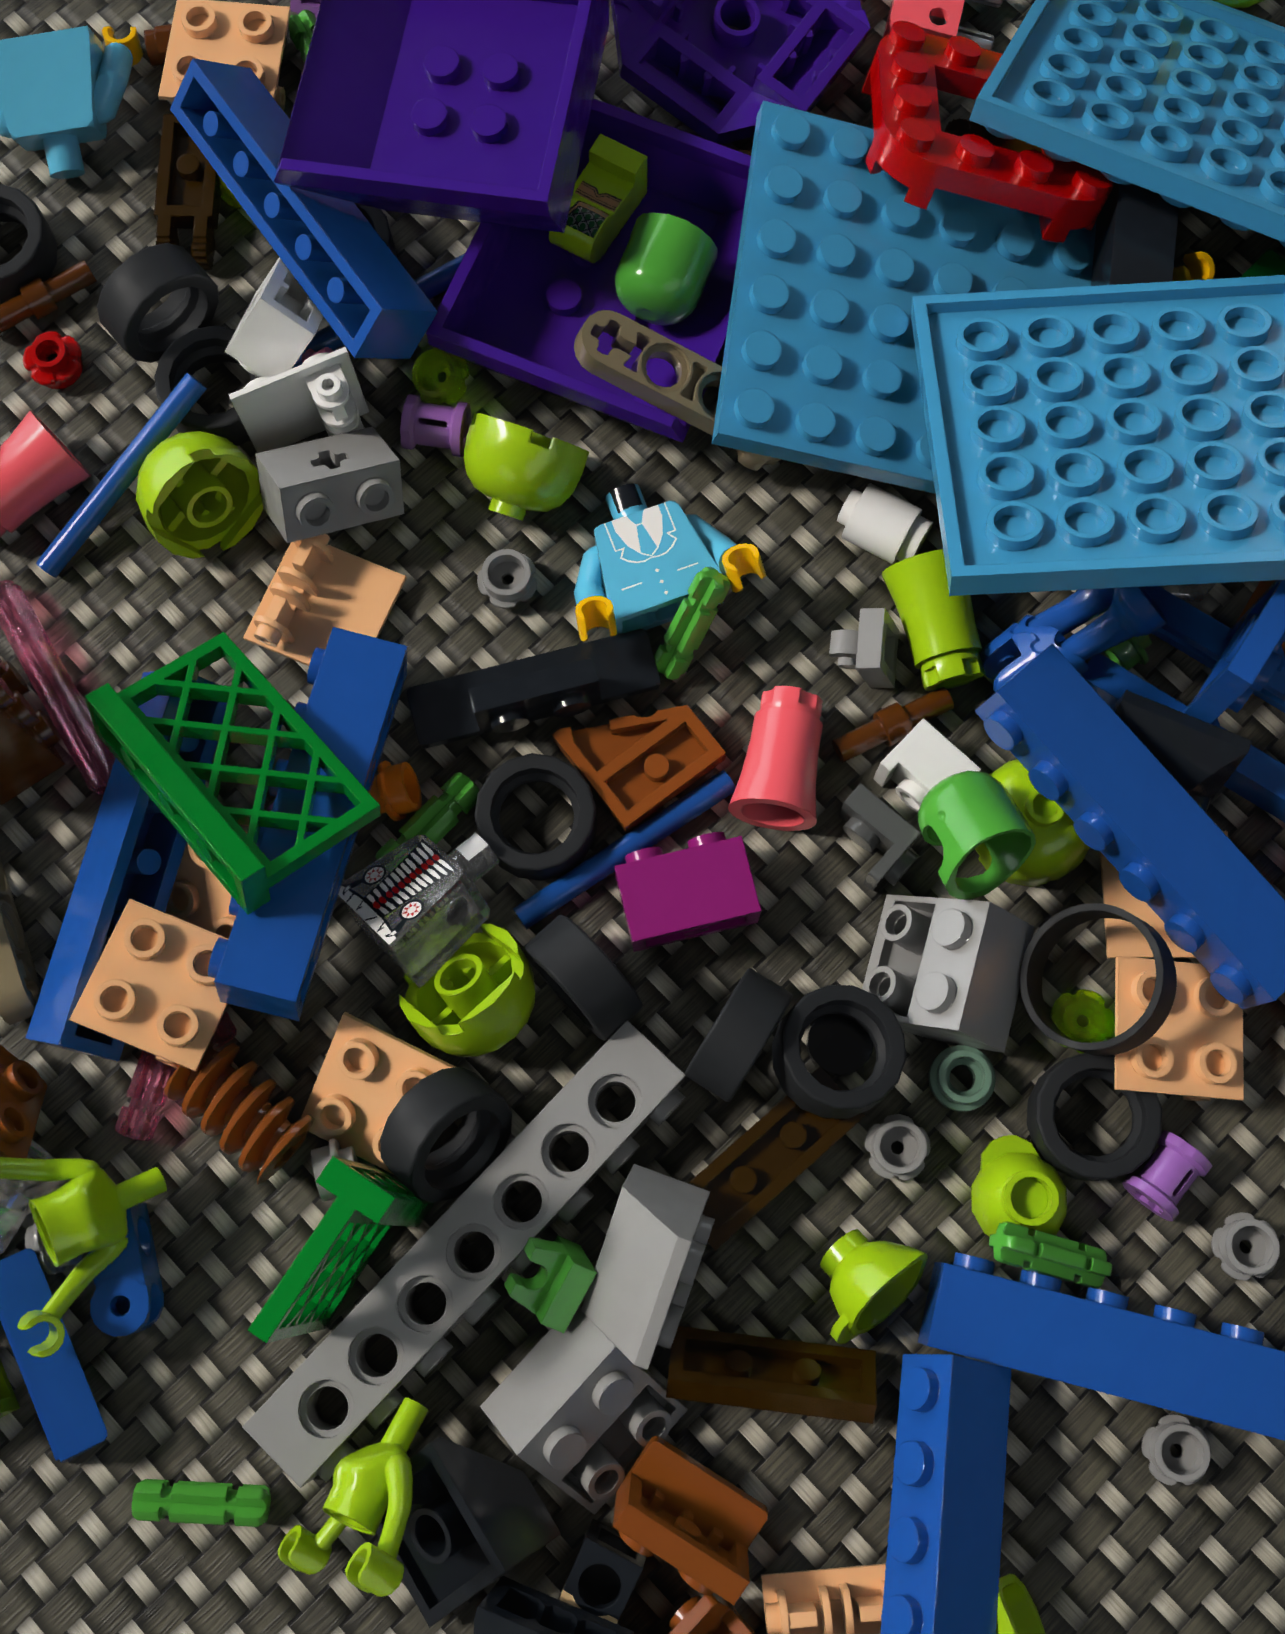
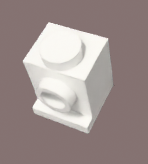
(921, 763)

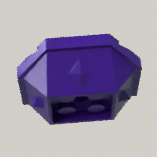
(720, 75)

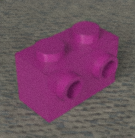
(687, 891)

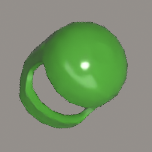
(664, 268)
(973, 811)

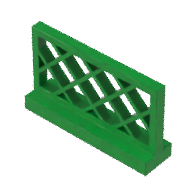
(195, 809)
(338, 1249)

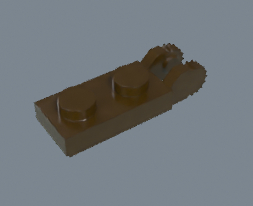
(186, 193)

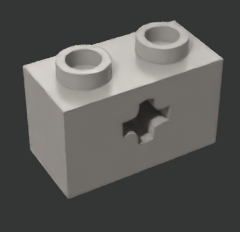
(330, 484)

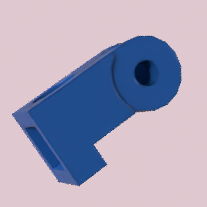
(130, 1288)

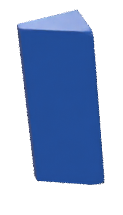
(55, 1381)

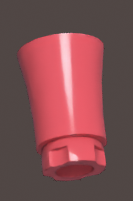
(34, 472)
(781, 762)

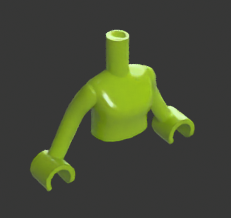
(75, 1220)
(362, 1490)

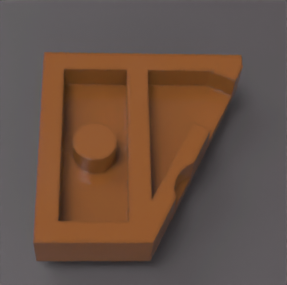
(641, 761)

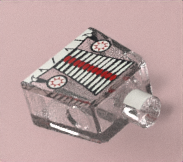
(421, 902)

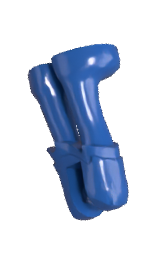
(1127, 615)

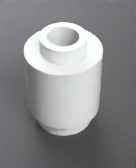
(883, 524)

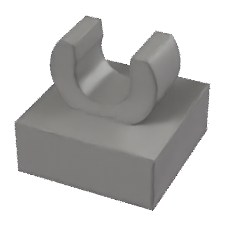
(870, 649)

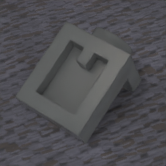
(878, 826)

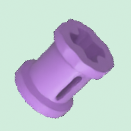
(419, 414)
(1167, 1175)

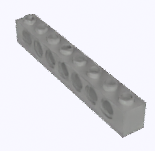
(289, 1421)

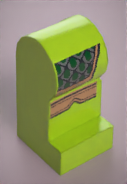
(603, 199)

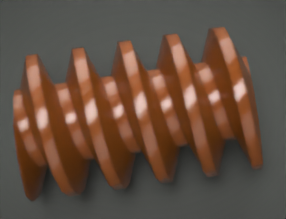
(239, 1111)

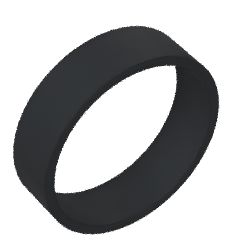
(1038, 953)

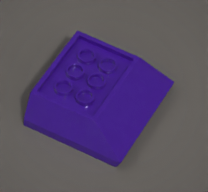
(448, 107)
(526, 299)

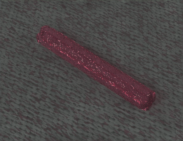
(54, 687)

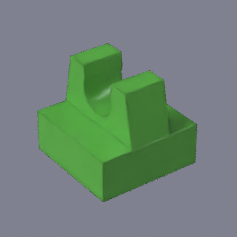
(559, 1283)

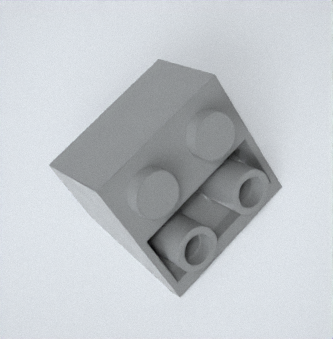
(949, 968)
(648, 1263)
(581, 1411)

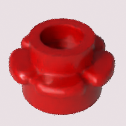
(62, 370)

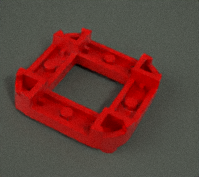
(919, 155)

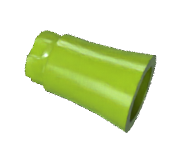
(937, 625)

